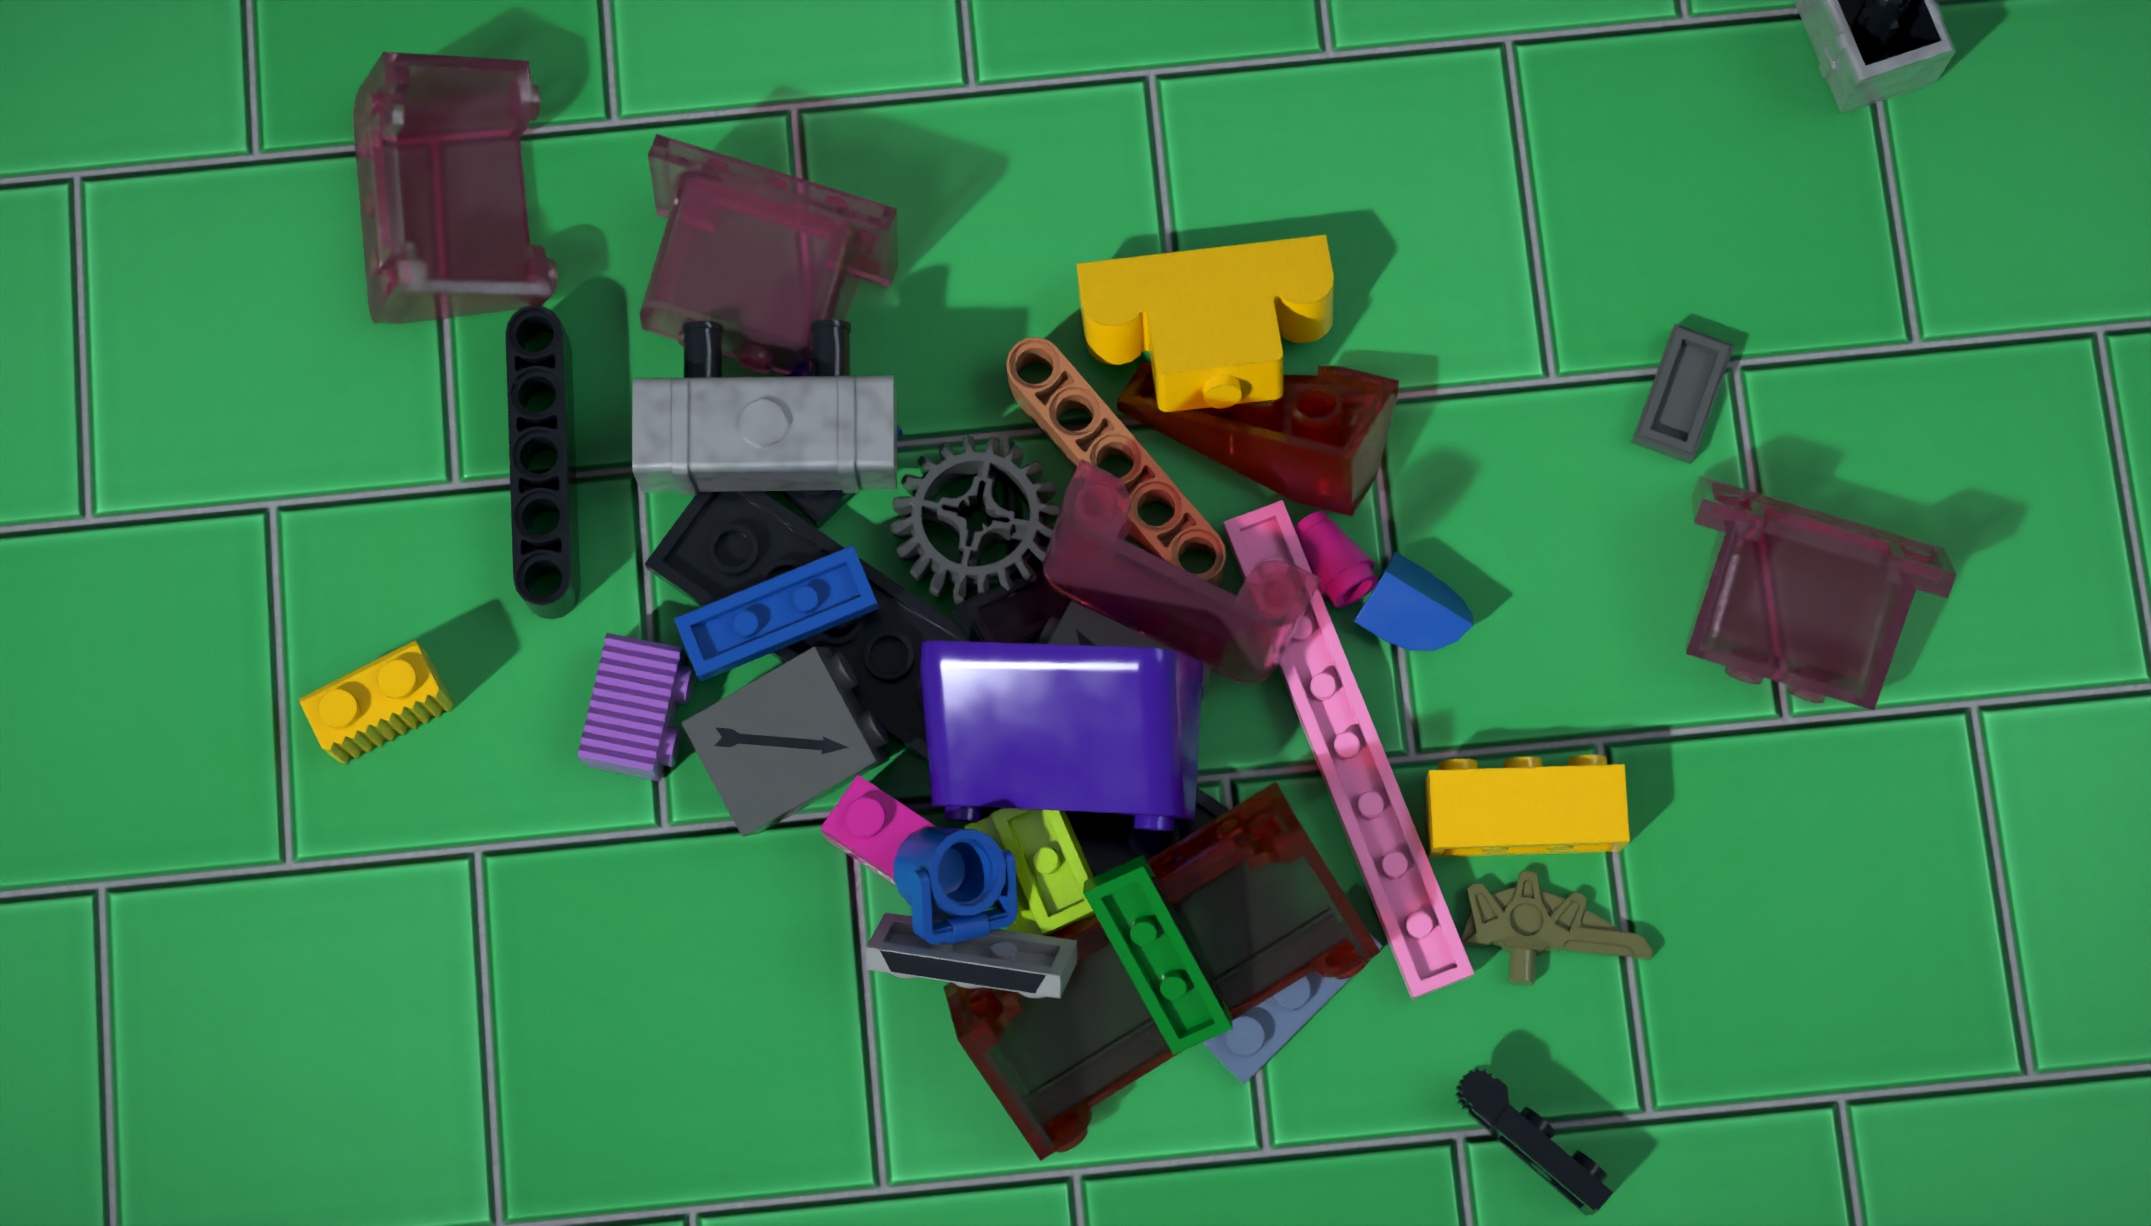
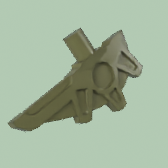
(1536, 921)

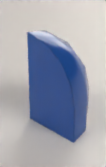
(1414, 608)

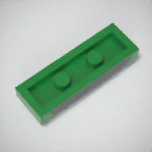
(1158, 954)

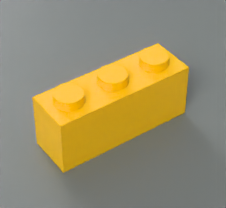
(1526, 808)

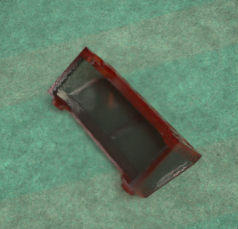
(1260, 920)

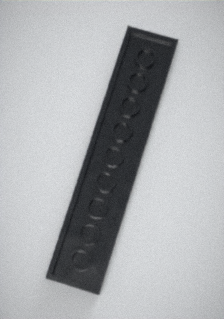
(747, 538)

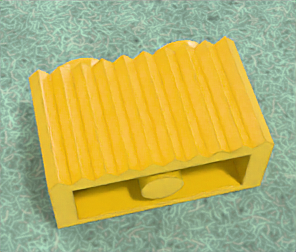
(376, 702)

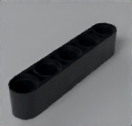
(534, 433)

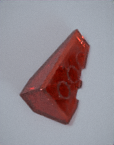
(1309, 445)

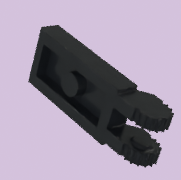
(1530, 1140)

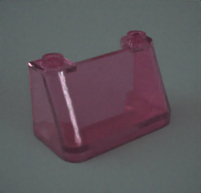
(446, 188)
(1102, 571)

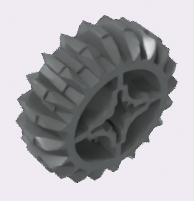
(950, 513)

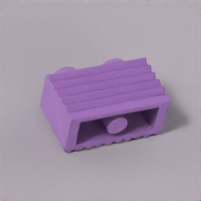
(636, 707)

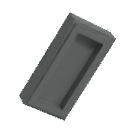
(1682, 394)

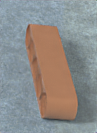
(1106, 438)

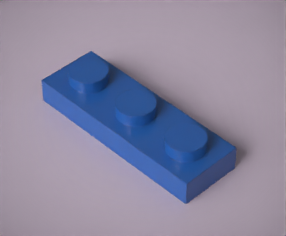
(776, 613)

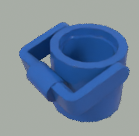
(956, 875)

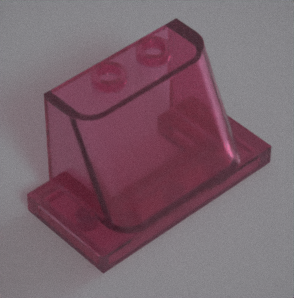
(758, 254)
(1805, 594)

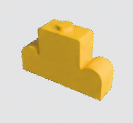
(1209, 316)

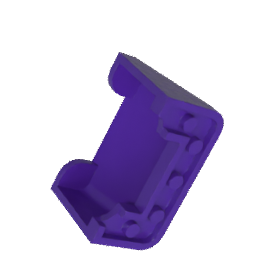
(1062, 729)

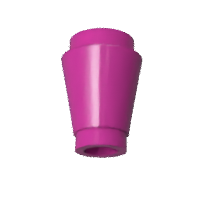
(1336, 559)

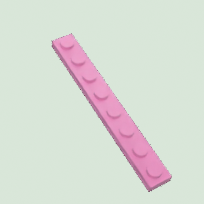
(1357, 772)

